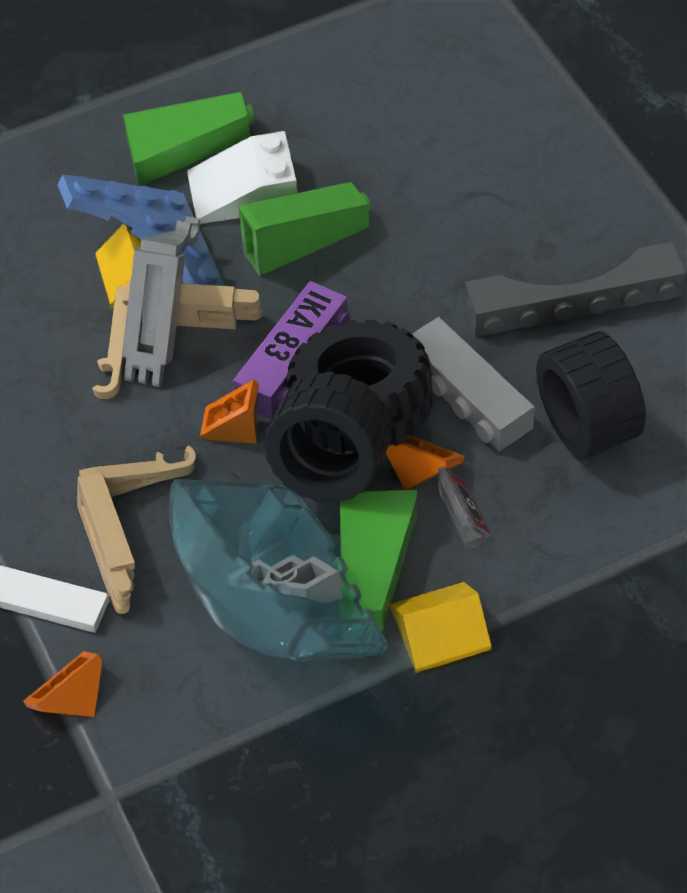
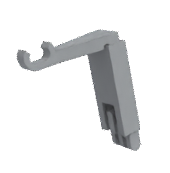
(155, 301)

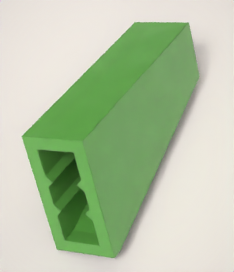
(185, 133)
(300, 224)
(375, 544)

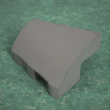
(301, 579)

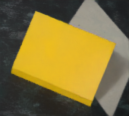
(116, 260)
(442, 626)

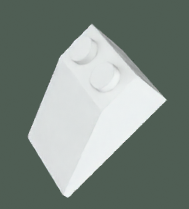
(242, 175)

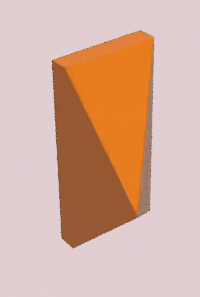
(233, 416)
(420, 460)
(71, 689)

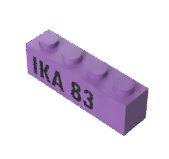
(309, 313)

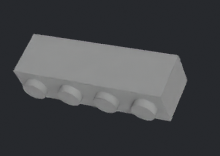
(474, 387)

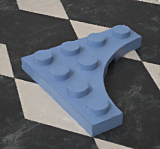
(147, 212)

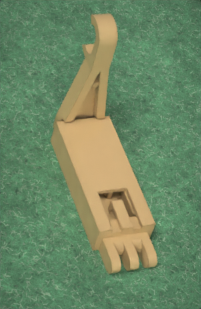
(198, 307)
(101, 520)

